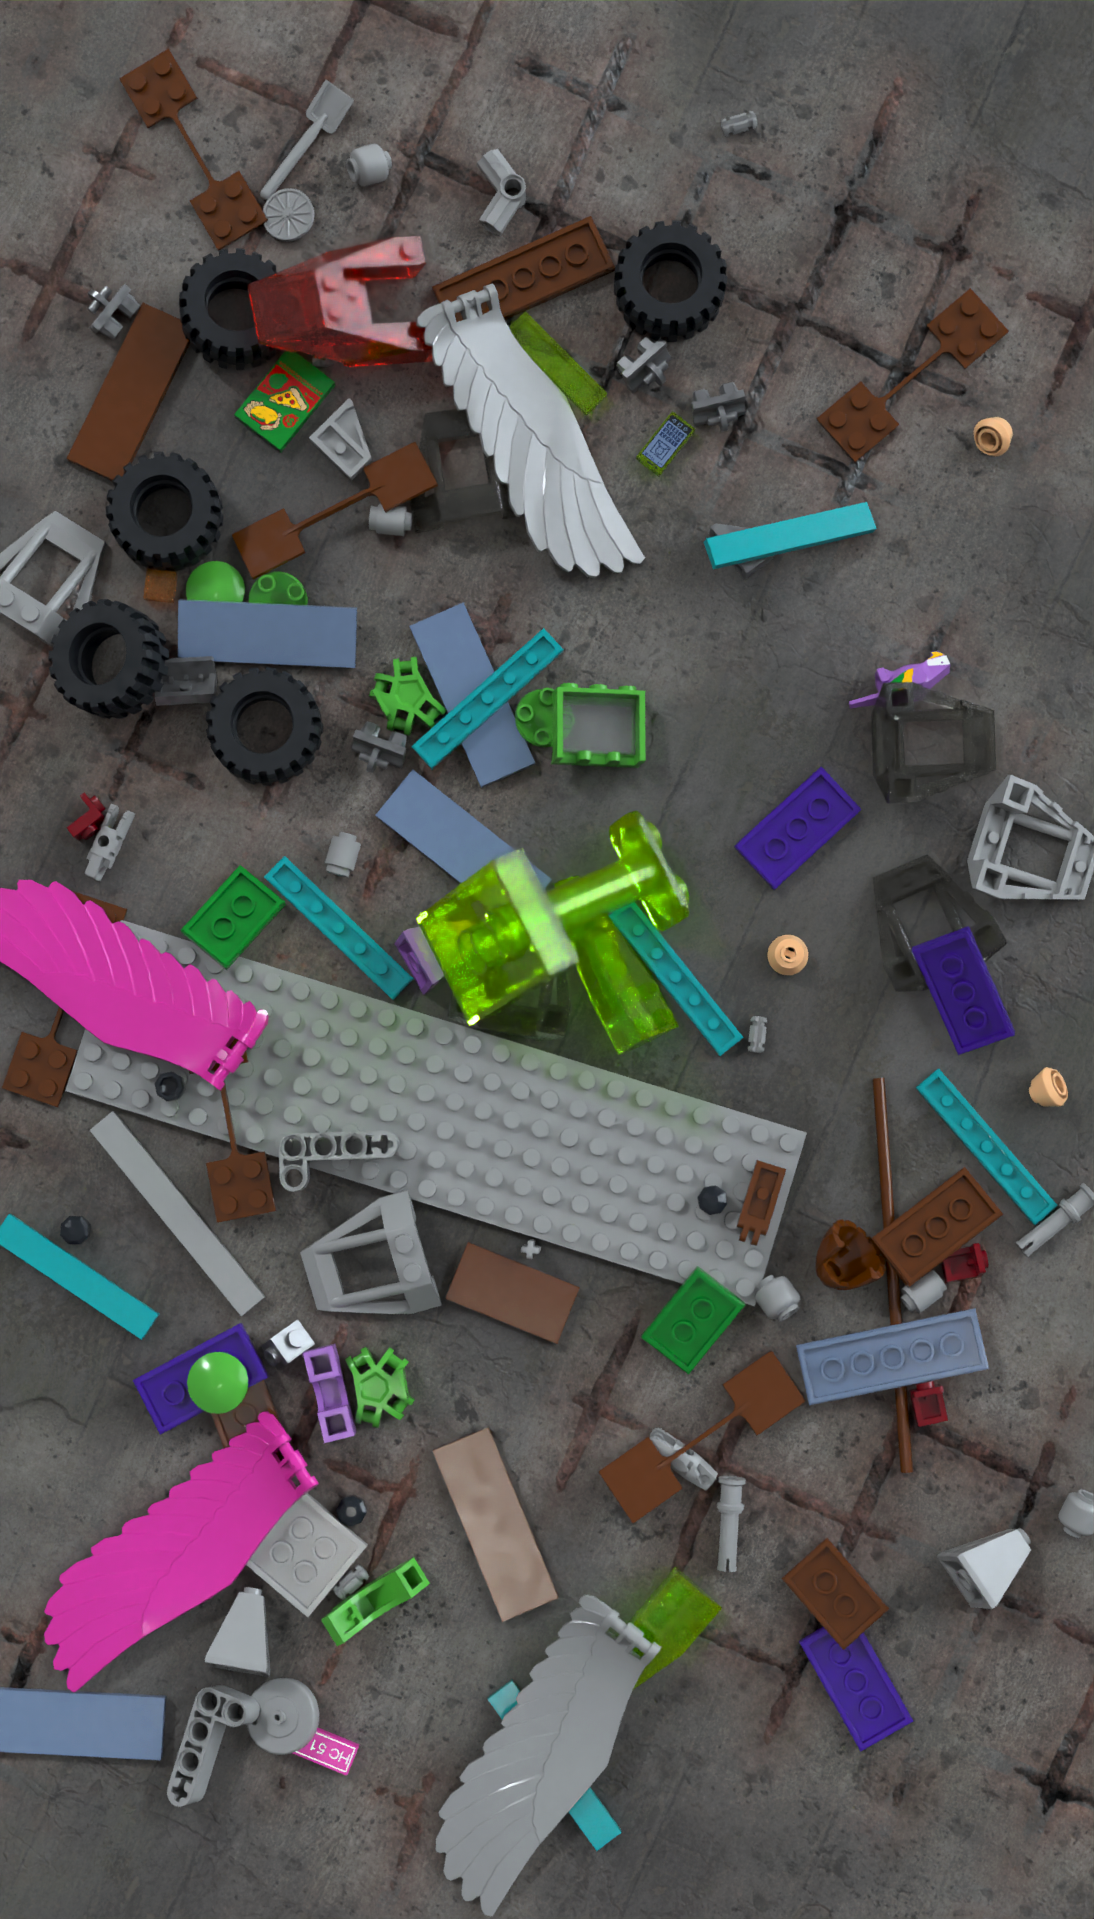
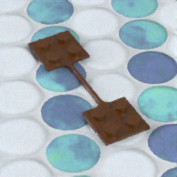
(227, 205)
(860, 418)
(391, 480)
(41, 1064)
(240, 1182)
(644, 1477)

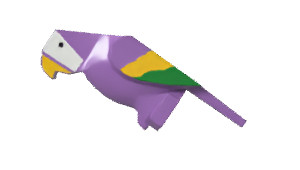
(924, 673)

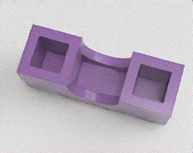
(331, 1393)

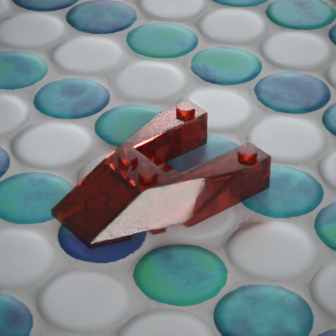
(326, 308)

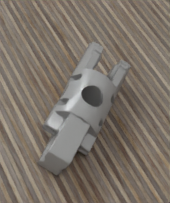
(103, 856)
(689, 1464)

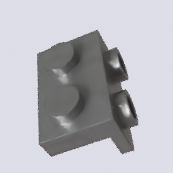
(188, 681)

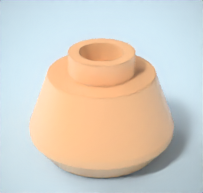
(993, 436)
(779, 949)
(1048, 1088)

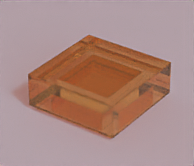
(160, 586)

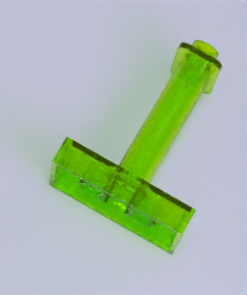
(508, 936)

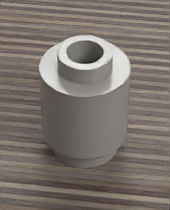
(391, 522)
(342, 854)
(923, 1292)

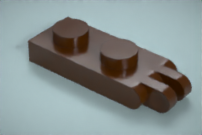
(760, 1200)

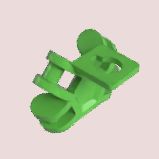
(406, 694)
(377, 1386)

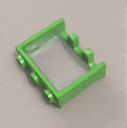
(598, 726)

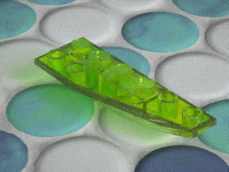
(619, 985)
(673, 1619)

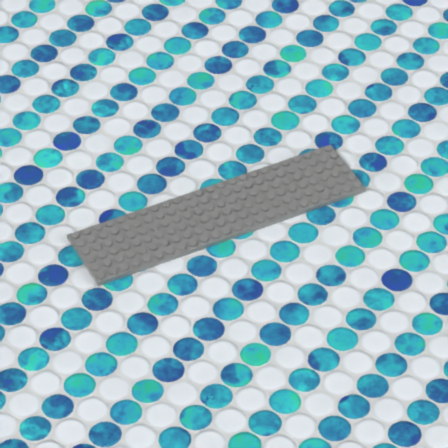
(476, 1121)

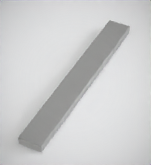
(177, 1213)

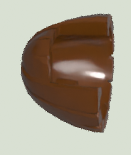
(848, 1257)

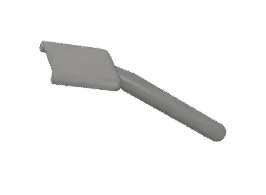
(327, 113)

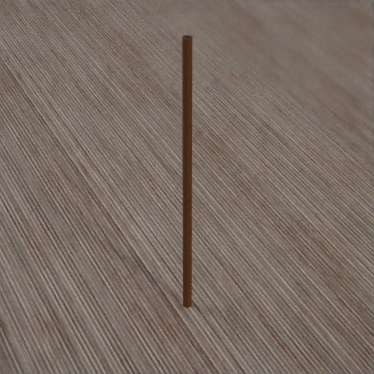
(892, 1277)

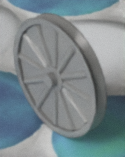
(288, 215)

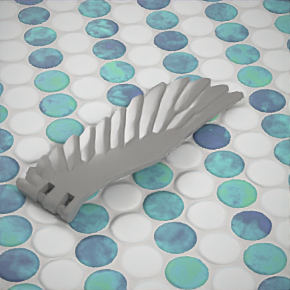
(530, 434)
(544, 1754)

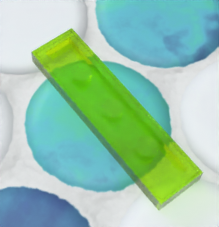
(557, 364)

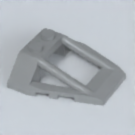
(68, 537)
(998, 815)
(406, 1252)

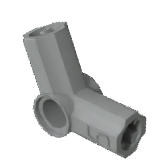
(502, 178)

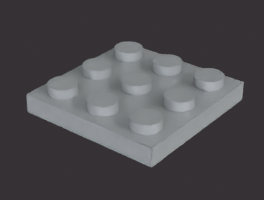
(306, 1554)

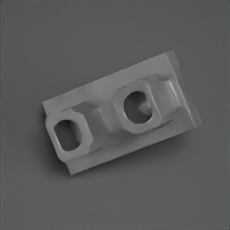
(104, 322)
(647, 367)
(719, 408)
(377, 750)

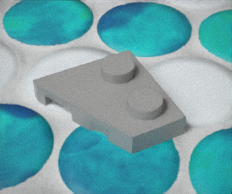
(343, 441)

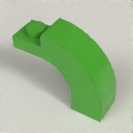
(374, 1600)

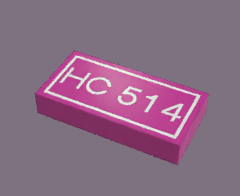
(330, 1751)

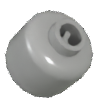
(368, 165)
(777, 1297)
(1078, 1513)

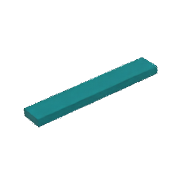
(789, 535)
(487, 698)
(338, 928)
(676, 978)
(986, 1146)
(76, 1276)
(588, 1810)

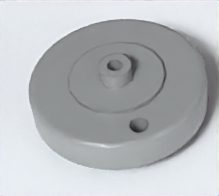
(286, 1716)

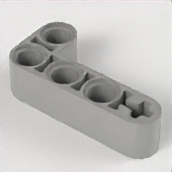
(338, 1152)
(188, 1781)

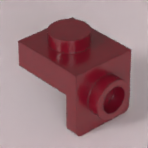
(88, 823)
(965, 1264)
(928, 1403)

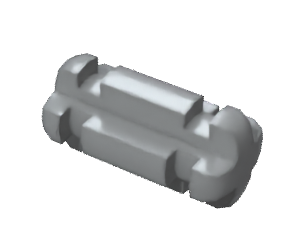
(739, 123)
(757, 1034)
(531, 1249)
(350, 1582)

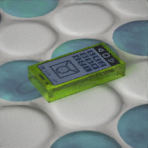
(665, 444)

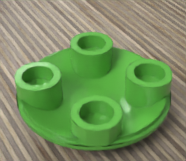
(215, 583)
(278, 589)
(534, 717)
(217, 1382)

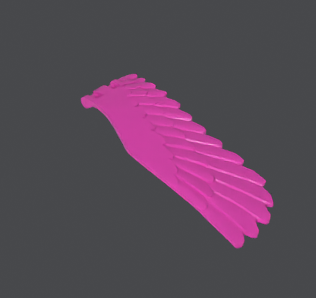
(123, 986)
(177, 1553)

